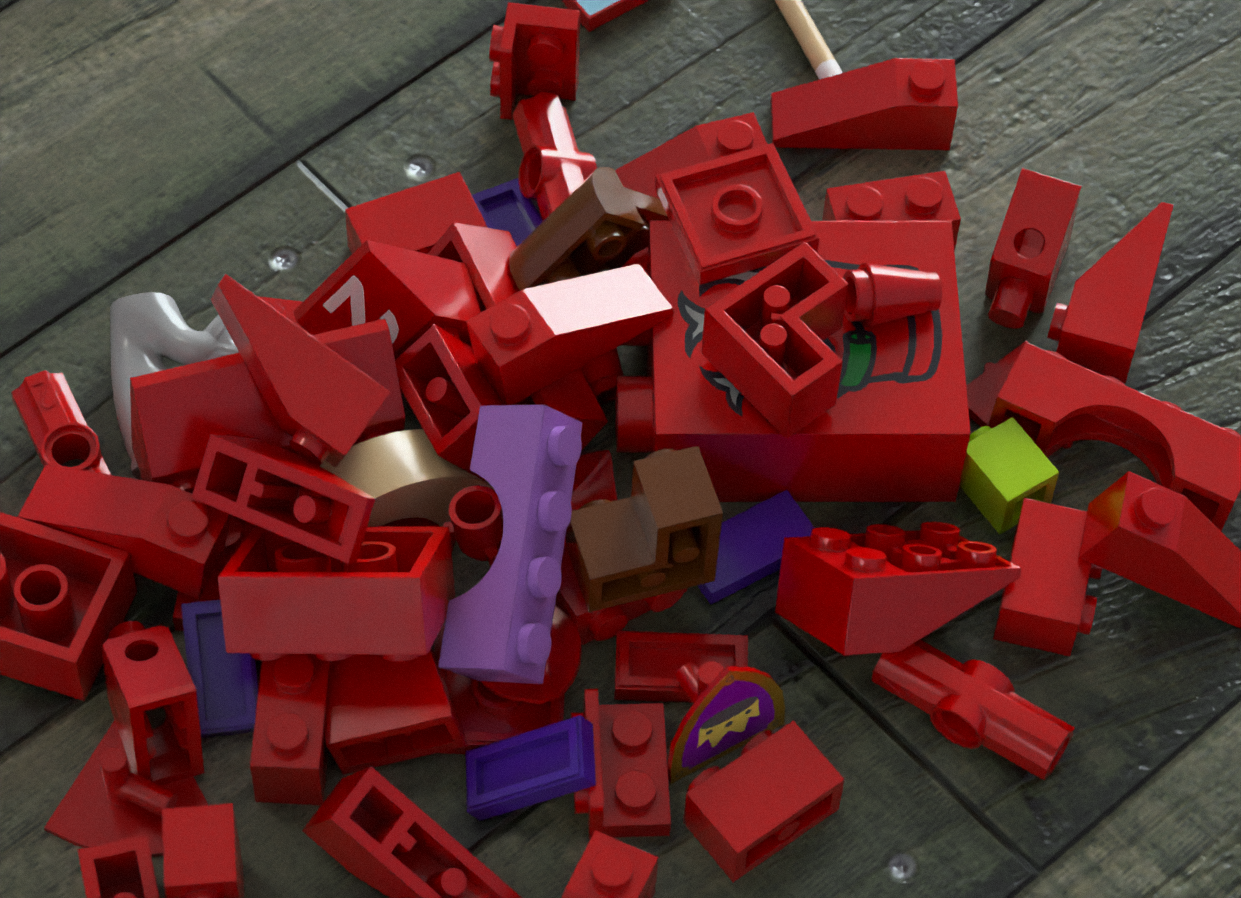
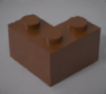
(650, 541)

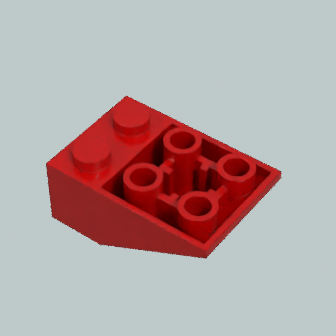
(884, 584)

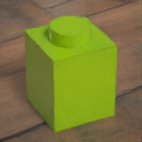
(1003, 470)

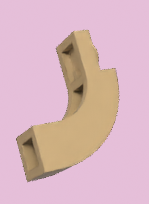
(403, 477)

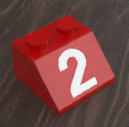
(393, 285)

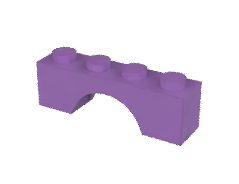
(506, 620)

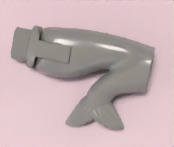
(142, 334)

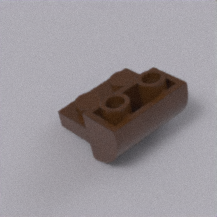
(587, 233)

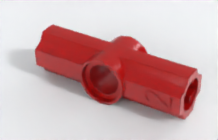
(551, 157)
(57, 423)
(975, 706)

